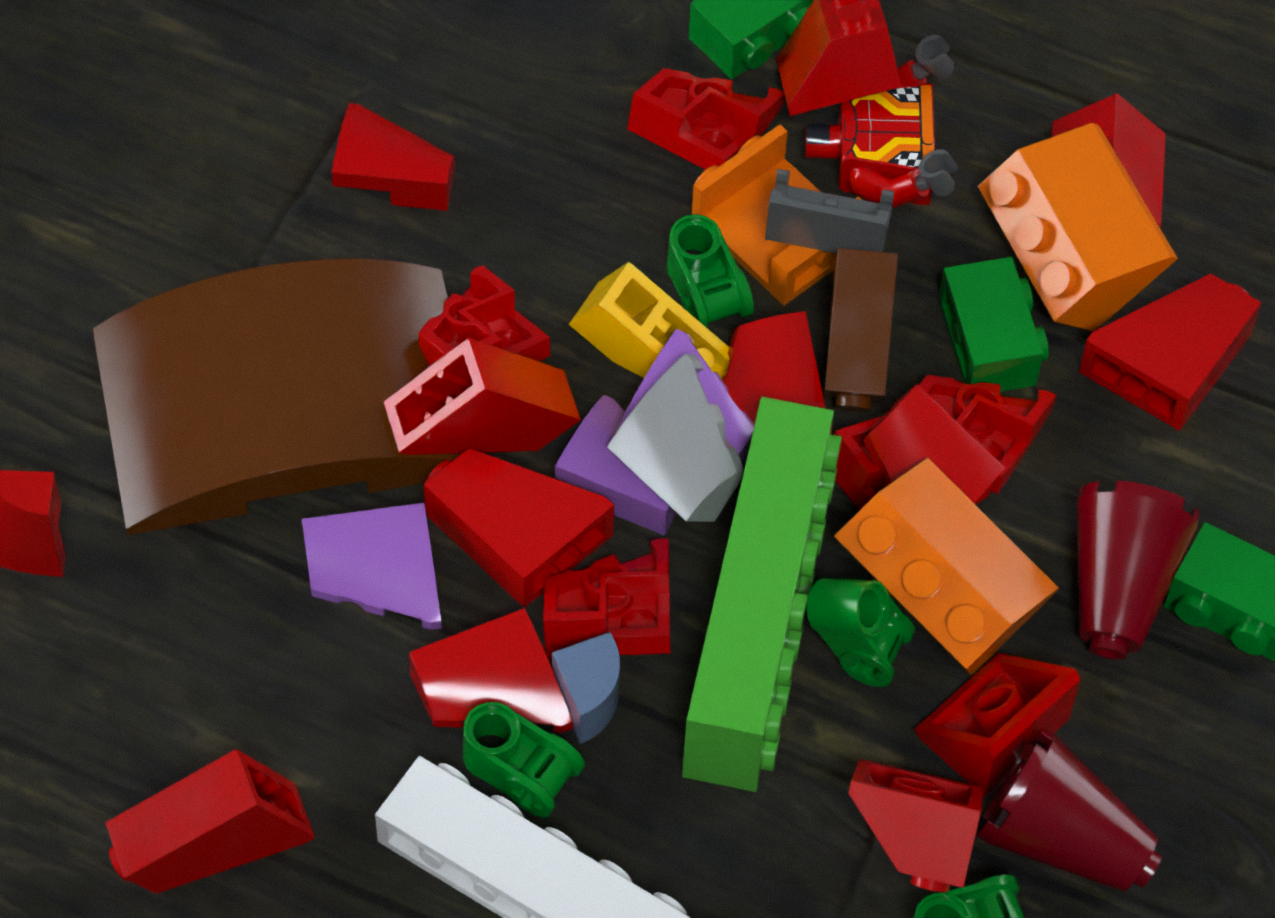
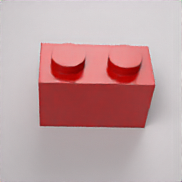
(837, 55)
(919, 821)

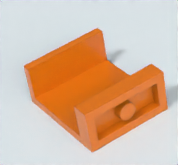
(738, 202)

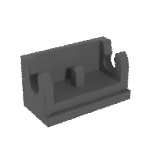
(826, 219)

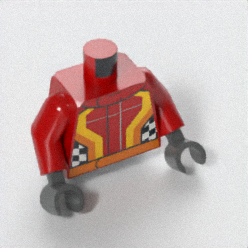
(890, 136)

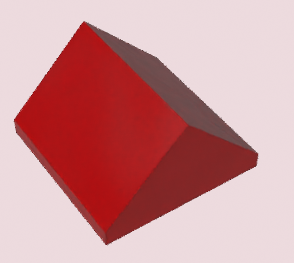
(1134, 140)
(996, 716)

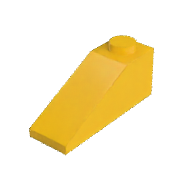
(635, 318)

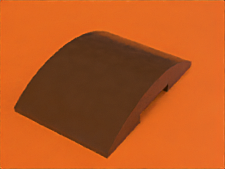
(263, 386)

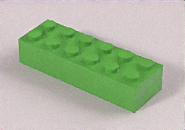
(762, 596)

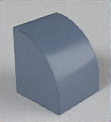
(589, 683)

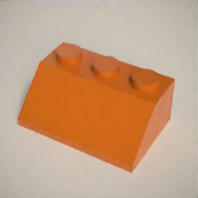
(1077, 225)
(946, 564)

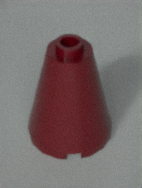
(1127, 561)
(1069, 819)

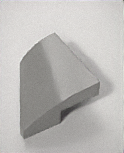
(681, 444)

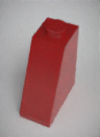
(1172, 348)
(481, 402)
(516, 520)
(208, 824)

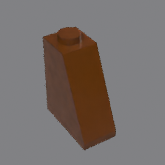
(860, 328)

